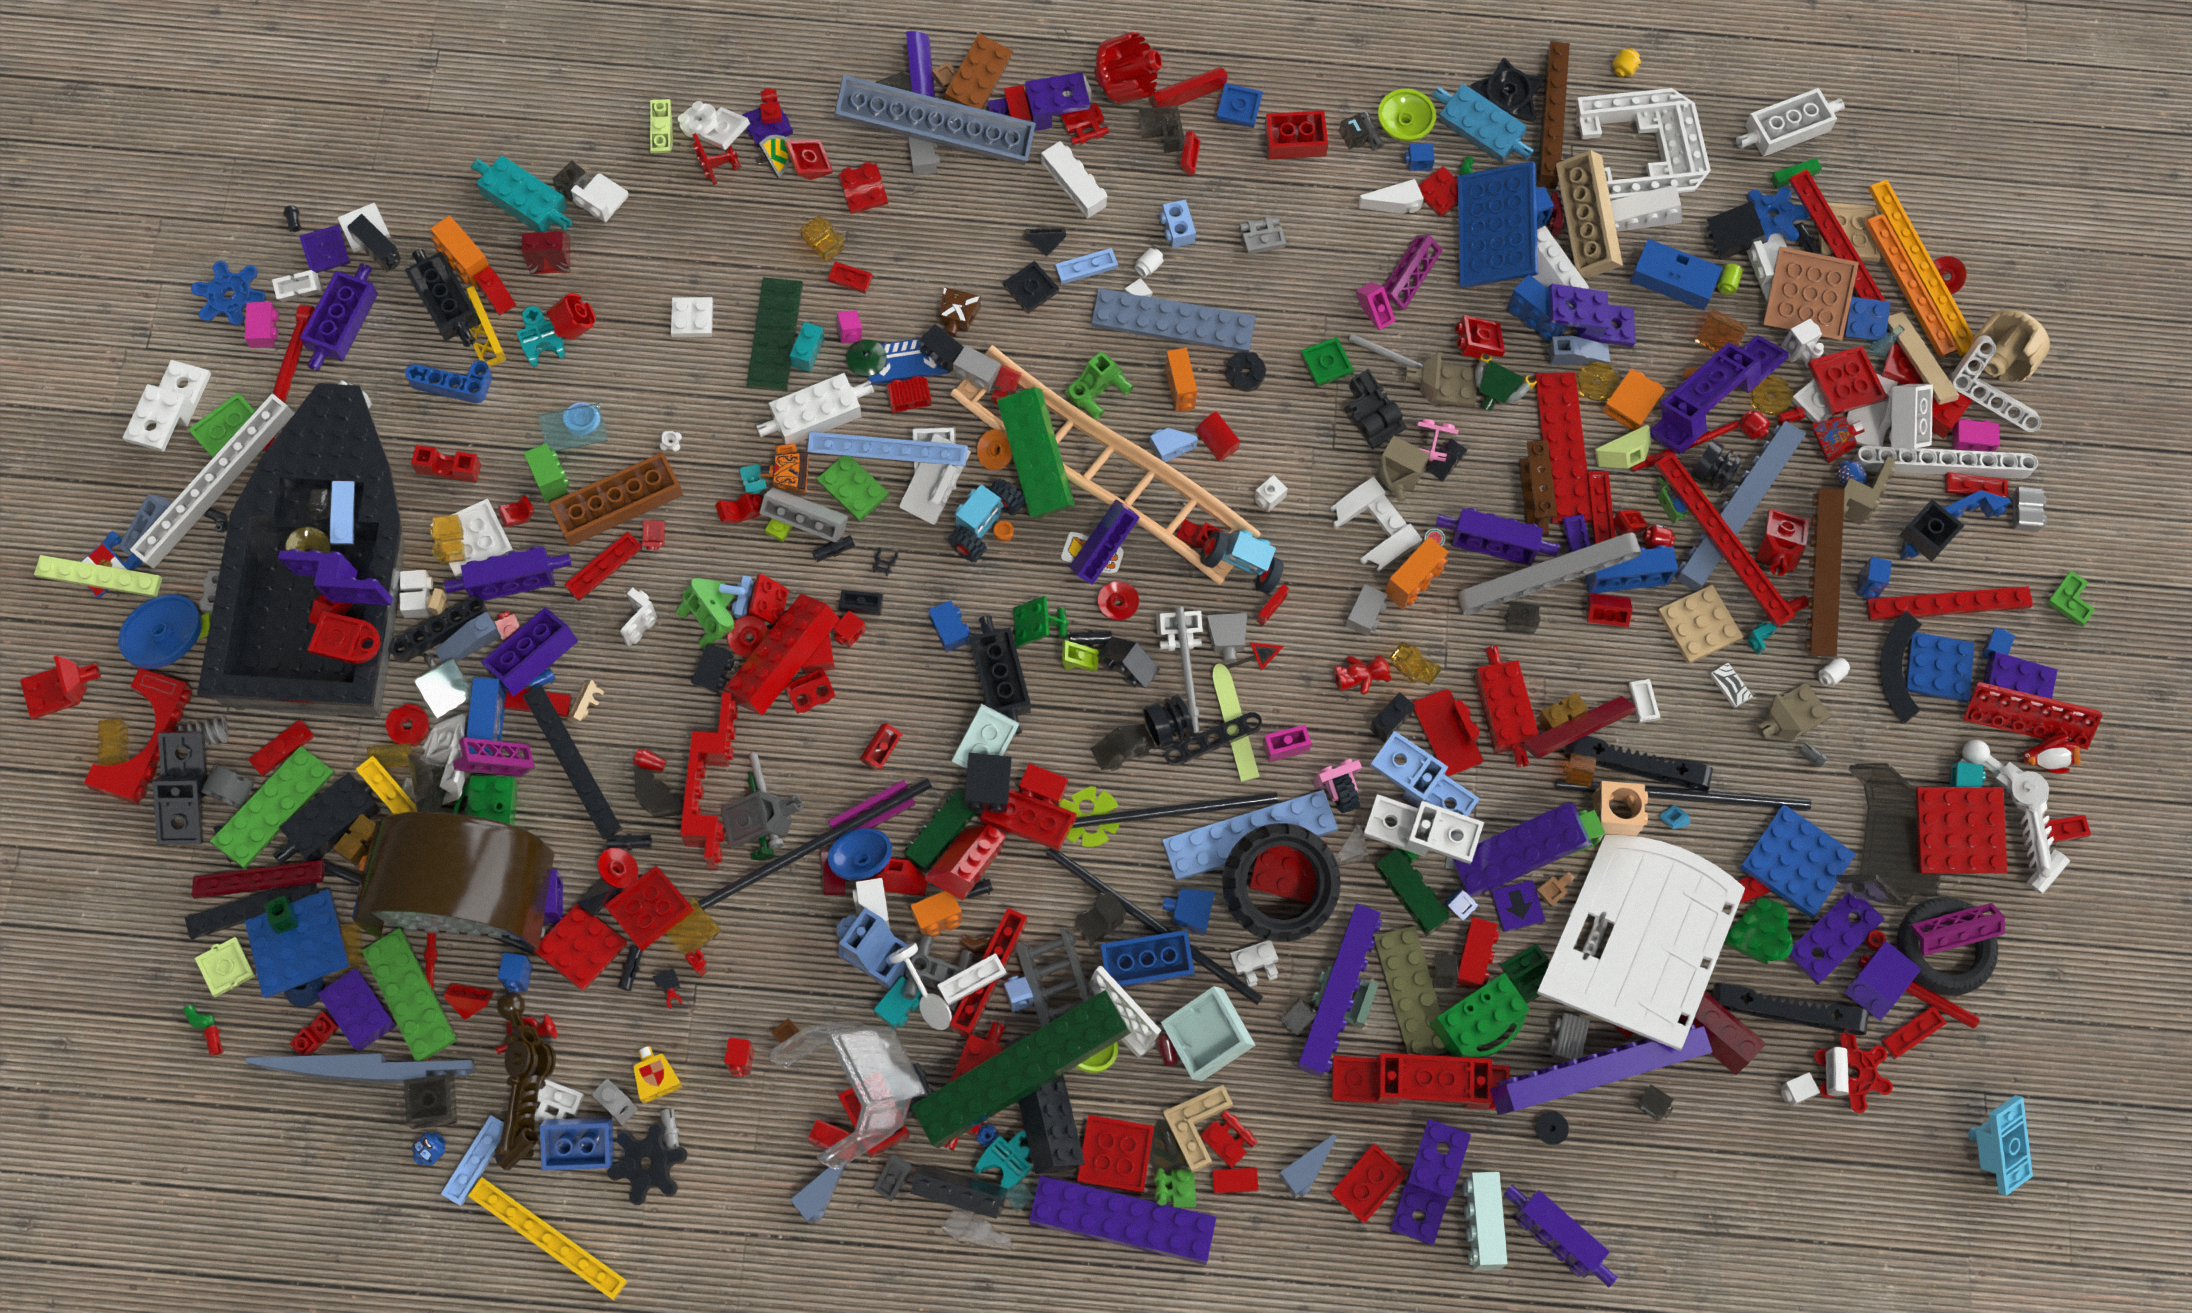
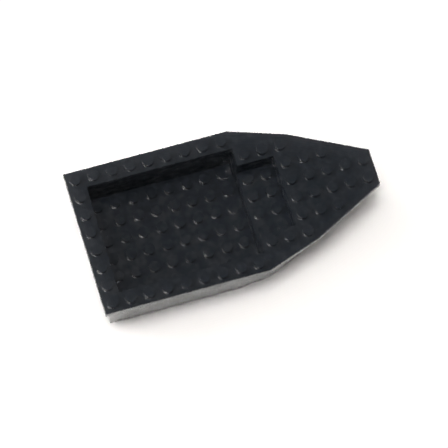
(262, 610)

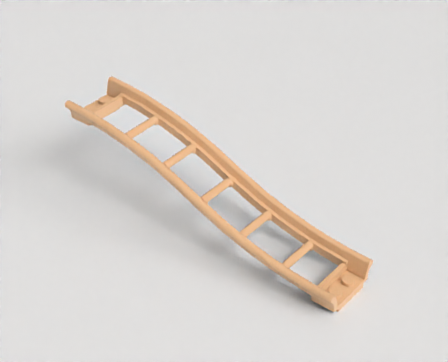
(969, 396)

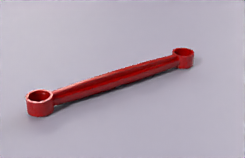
(291, 357)

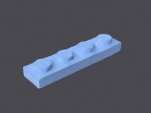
(474, 1162)

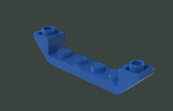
(1988, 502)

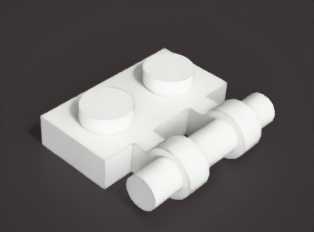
(557, 1097)

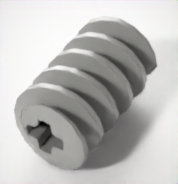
(213, 732)

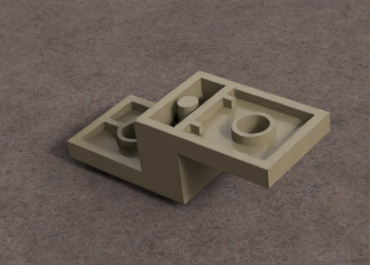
(1862, 500)

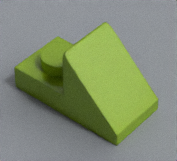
(1079, 656)

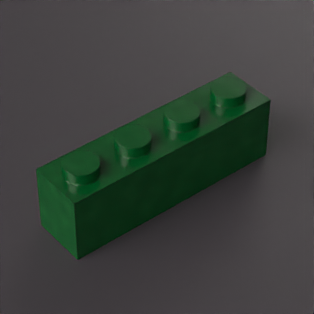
(940, 833)
(1412, 892)

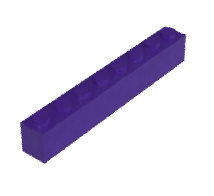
(1339, 990)

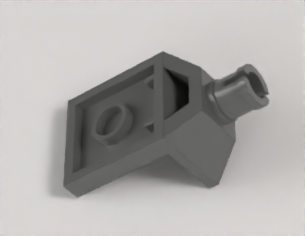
(758, 816)

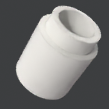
(1149, 262)
(1834, 672)

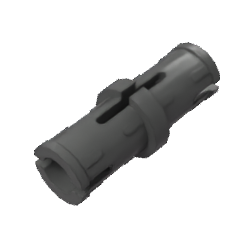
(1373, 135)

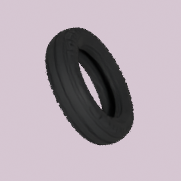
(1929, 978)

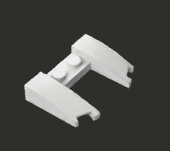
(1401, 538)

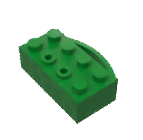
(490, 798)
(1482, 1019)

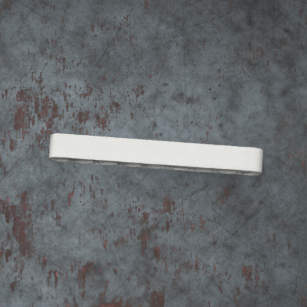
(1953, 458)

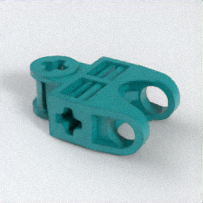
(538, 336)
(995, 1159)

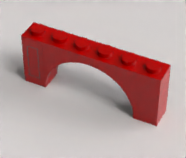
(130, 779)

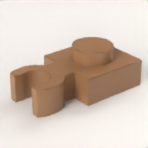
(944, 74)

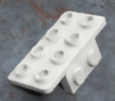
(1763, 260)
(1874, 417)

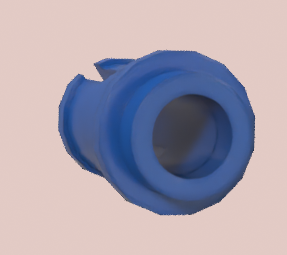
(544, 678)

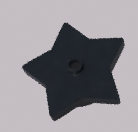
(1510, 90)

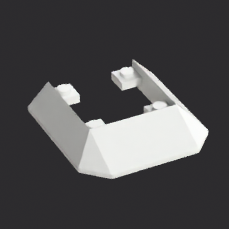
(1676, 132)

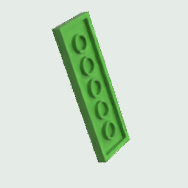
(271, 806)
(409, 995)

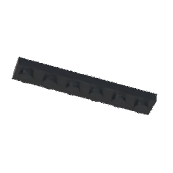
(241, 910)

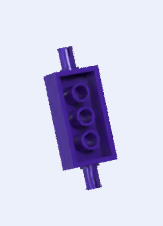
(339, 316)
(1497, 536)
(508, 574)
(1561, 1235)

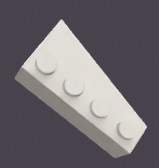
(1647, 209)

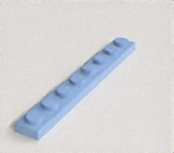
(887, 449)

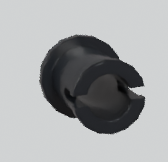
(291, 214)
(981, 888)

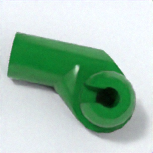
(1466, 166)
(197, 1020)

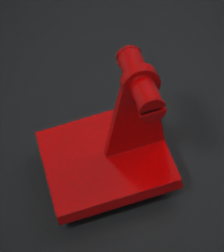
(709, 163)

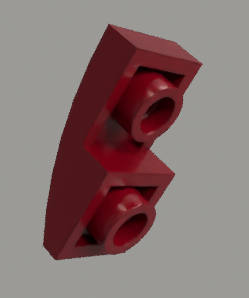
(1556, 217)
(830, 882)

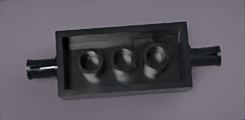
(443, 296)
(1000, 671)
(326, 819)

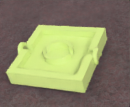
(225, 967)

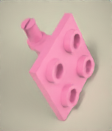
(1445, 428)

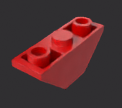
(902, 878)

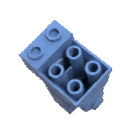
(868, 944)

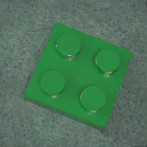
(1327, 362)

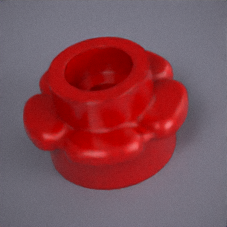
(1879, 936)

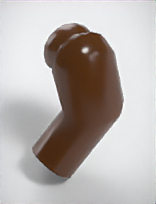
(976, 946)

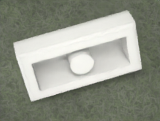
(1837, 1071)

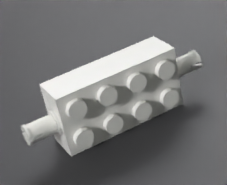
(1790, 122)
(815, 409)

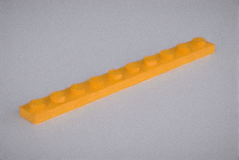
(1892, 209)

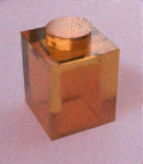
(1580, 770)

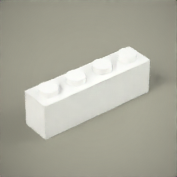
(1074, 179)

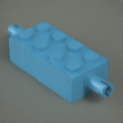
(1482, 123)

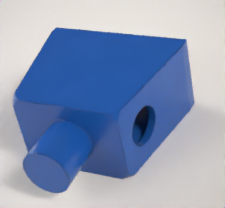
(1191, 909)

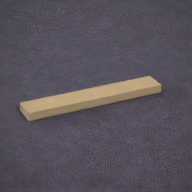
(1923, 359)

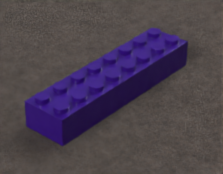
(1123, 1220)

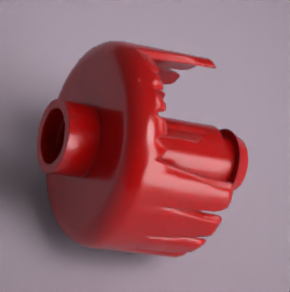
(1127, 68)

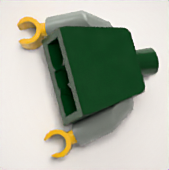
(1499, 384)

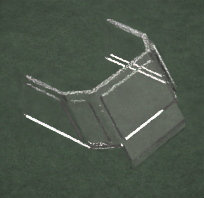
(877, 1073)

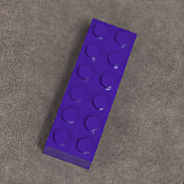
(1523, 849)

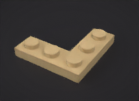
(1185, 1115)

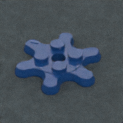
(1784, 208)
(222, 283)

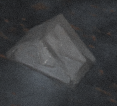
(1353, 849)

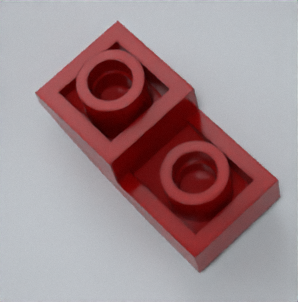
(314, 1035)

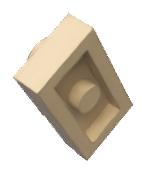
(579, 709)

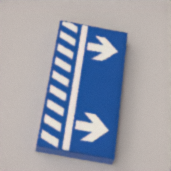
(905, 362)

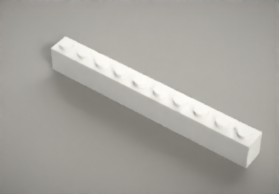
(212, 481)

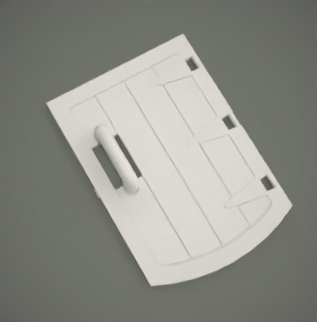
(1665, 924)

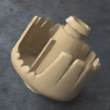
(2019, 344)

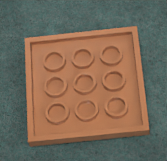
(1813, 288)

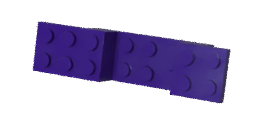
(1729, 368)

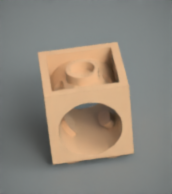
(1628, 793)

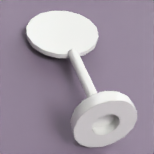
(932, 1006)

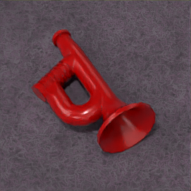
(546, 1028)

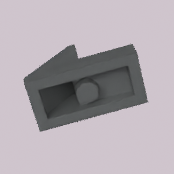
(893, 1177)

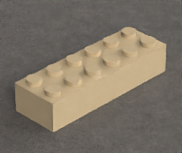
(1589, 214)

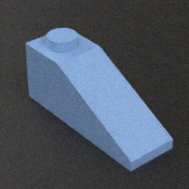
(342, 513)

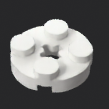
(689, 119)

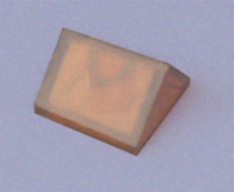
(1720, 330)

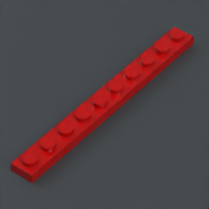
(1725, 540)

